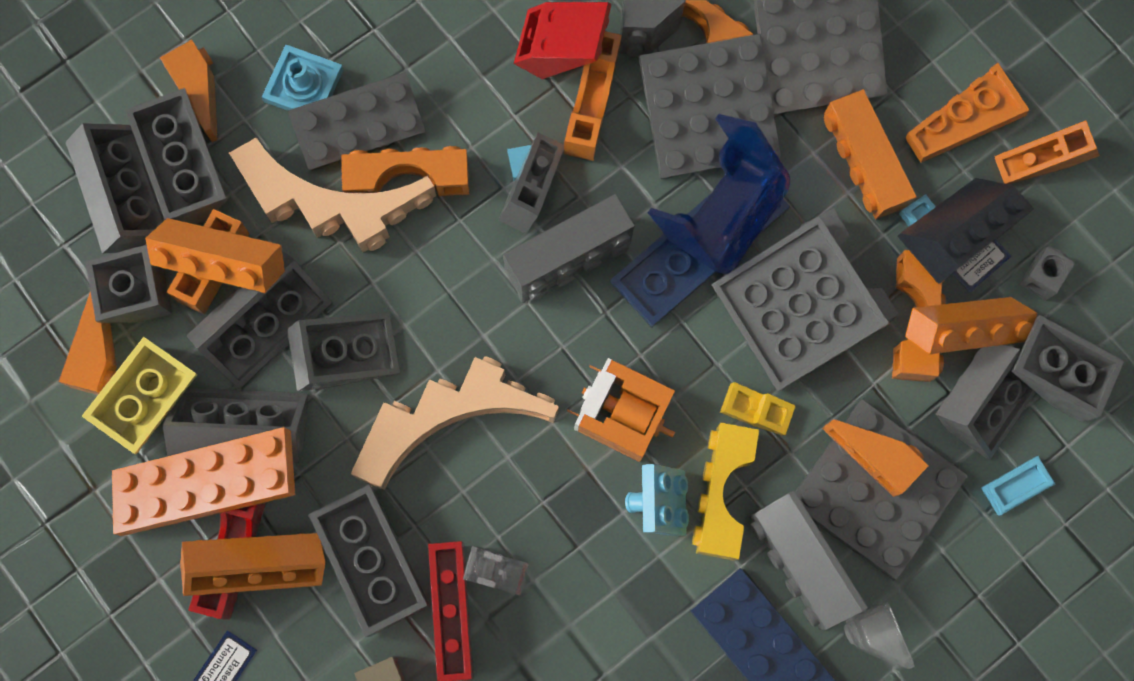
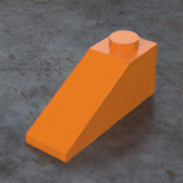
(191, 71)
(1048, 154)
(91, 355)
(884, 458)

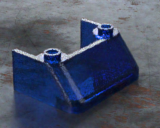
(739, 203)

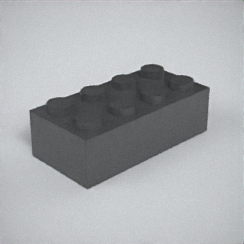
(569, 249)
(369, 561)

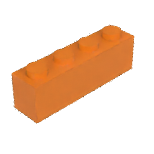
(869, 155)
(215, 255)
(970, 325)
(251, 564)

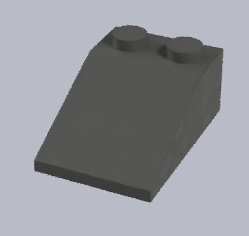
(342, 350)
(1067, 370)

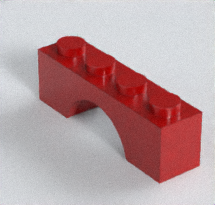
(233, 524)

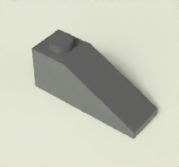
(532, 183)

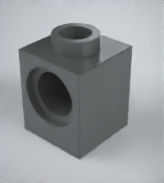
(1038, 281)

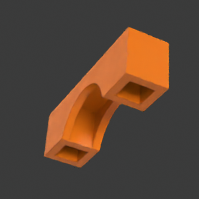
(714, 21)
(592, 100)
(371, 171)
(909, 359)

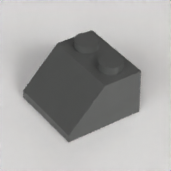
(648, 24)
(127, 287)

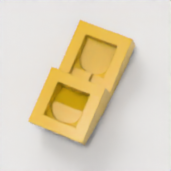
(757, 409)

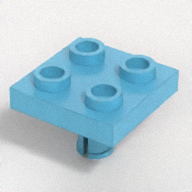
(301, 79)
(661, 500)

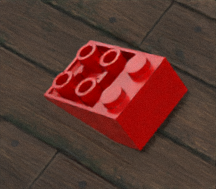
(561, 36)

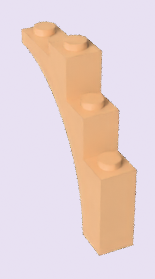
(325, 209)
(482, 393)

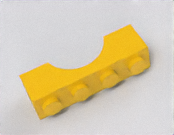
(719, 532)

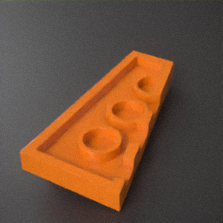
(979, 109)

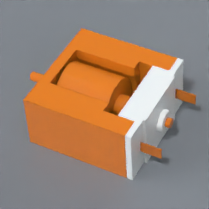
(630, 413)

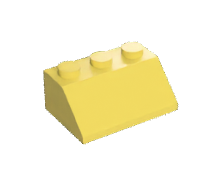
(139, 395)

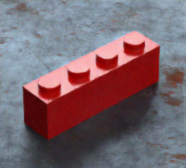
(450, 611)

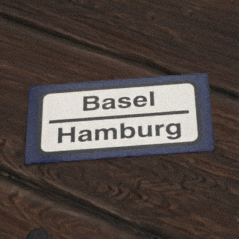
(982, 265)
(226, 660)

